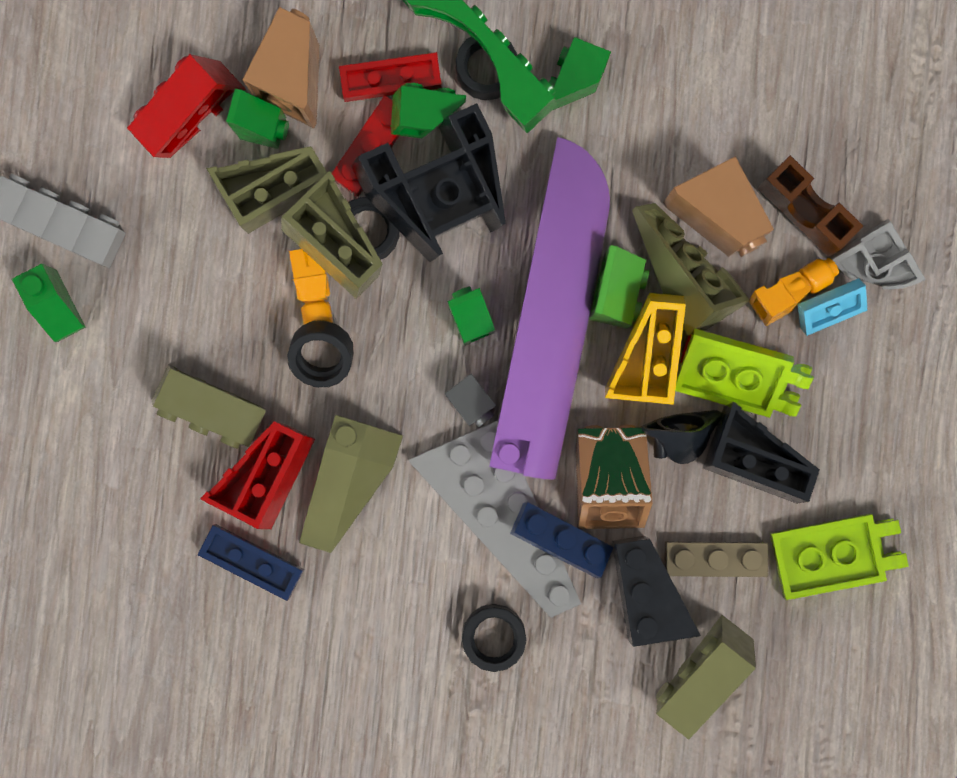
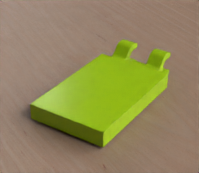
(742, 373)
(834, 555)

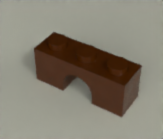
(824, 224)

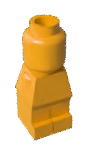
(311, 287)
(791, 290)

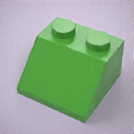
(618, 288)

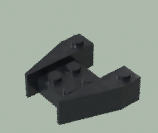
(442, 191)

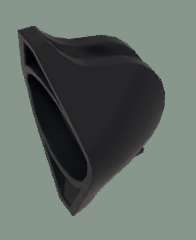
(682, 435)

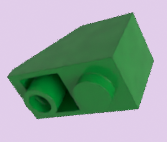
(580, 71)
(421, 110)
(471, 315)

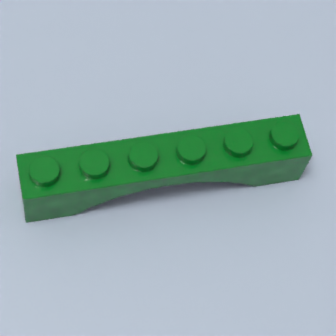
(521, 92)

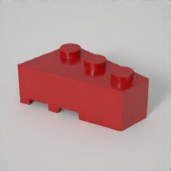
(182, 103)
(263, 477)

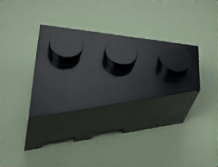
(756, 458)
(648, 596)

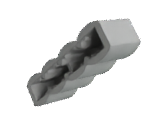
(59, 223)

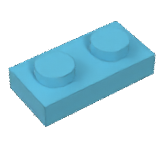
(832, 307)

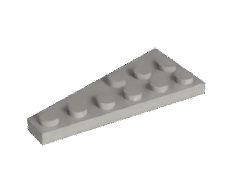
(489, 504)

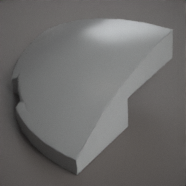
(879, 259)

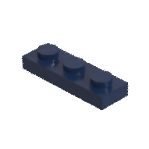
(561, 540)
(250, 562)

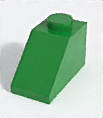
(257, 120)
(49, 301)

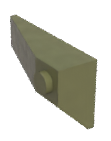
(685, 272)
(349, 474)

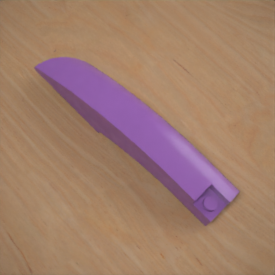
(553, 316)

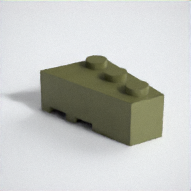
(267, 186)
(332, 237)
(207, 408)
(707, 678)

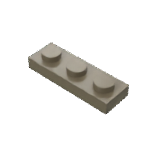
(716, 559)

